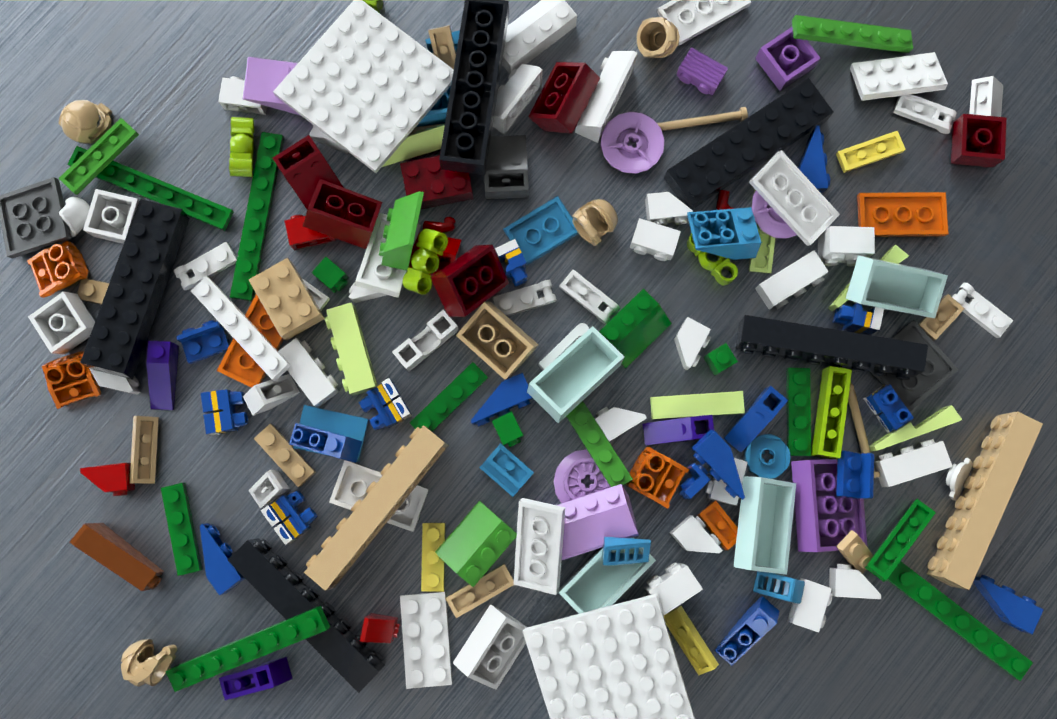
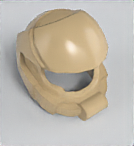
(657, 37)
(81, 118)
(595, 220)
(142, 666)

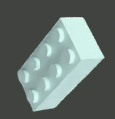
(896, 287)
(575, 374)
(765, 525)
(600, 584)

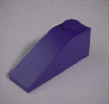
(162, 374)
(256, 678)

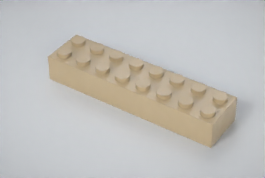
(983, 499)
(375, 509)

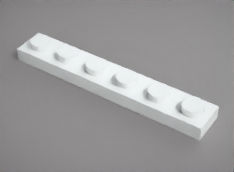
(241, 328)

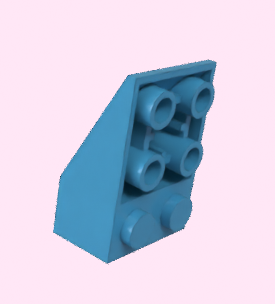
(725, 232)

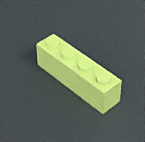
(352, 349)

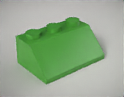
(401, 231)
(476, 543)

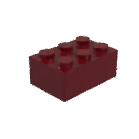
(564, 97)
(438, 185)
(342, 214)
(470, 280)

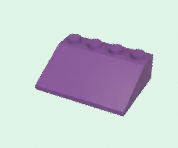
(820, 514)

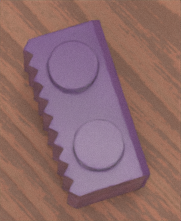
(701, 72)

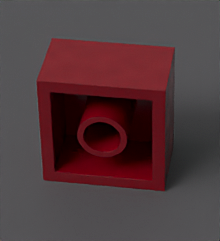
(978, 140)

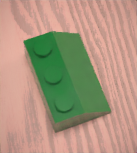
(636, 326)

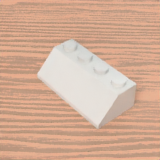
(536, 32)
(608, 91)

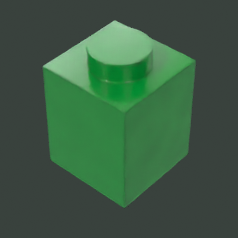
(330, 275)
(720, 359)
(508, 429)

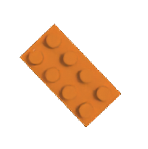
(904, 213)
(237, 362)

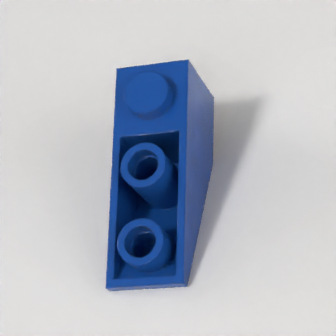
(814, 161)
(507, 395)
(755, 418)
(325, 442)
(719, 457)
(216, 555)
(1010, 608)
(748, 630)

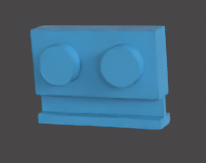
(506, 470)

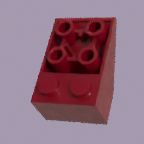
(304, 167)

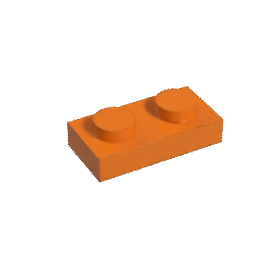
(719, 524)

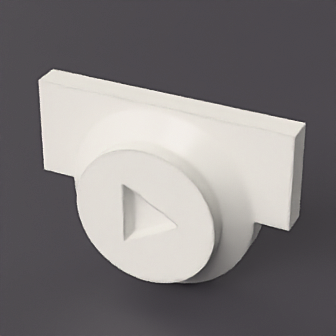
(957, 476)

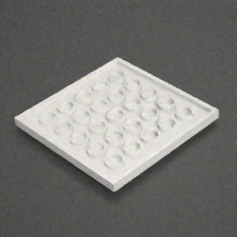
(365, 84)
(609, 664)

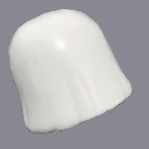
(75, 214)

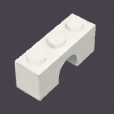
(435, 334)

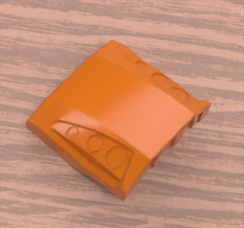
(58, 268)
(70, 380)
(656, 476)

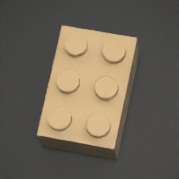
(286, 299)
(497, 340)

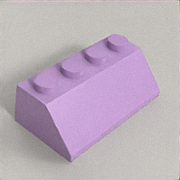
(596, 517)

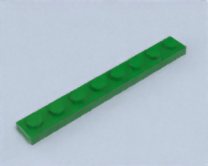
(161, 192)
(256, 216)
(960, 621)
(248, 648)

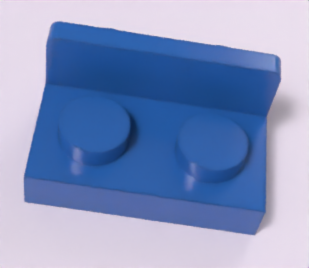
(204, 341)
(855, 475)
(696, 482)

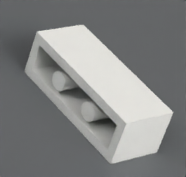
(792, 280)
(309, 372)
(912, 463)

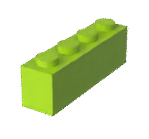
(831, 412)

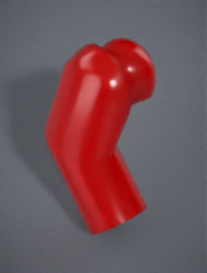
(722, 202)
(447, 226)

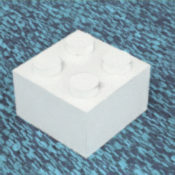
(110, 216)
(845, 243)
(63, 322)
(673, 587)

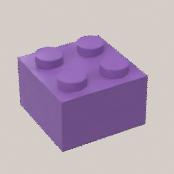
(787, 59)

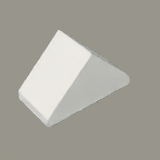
(268, 488)

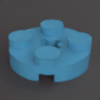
(757, 464)

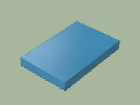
(542, 230)
(336, 423)

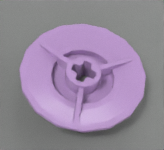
(638, 129)
(769, 220)
(572, 471)

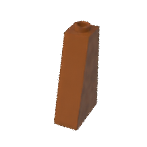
(117, 555)

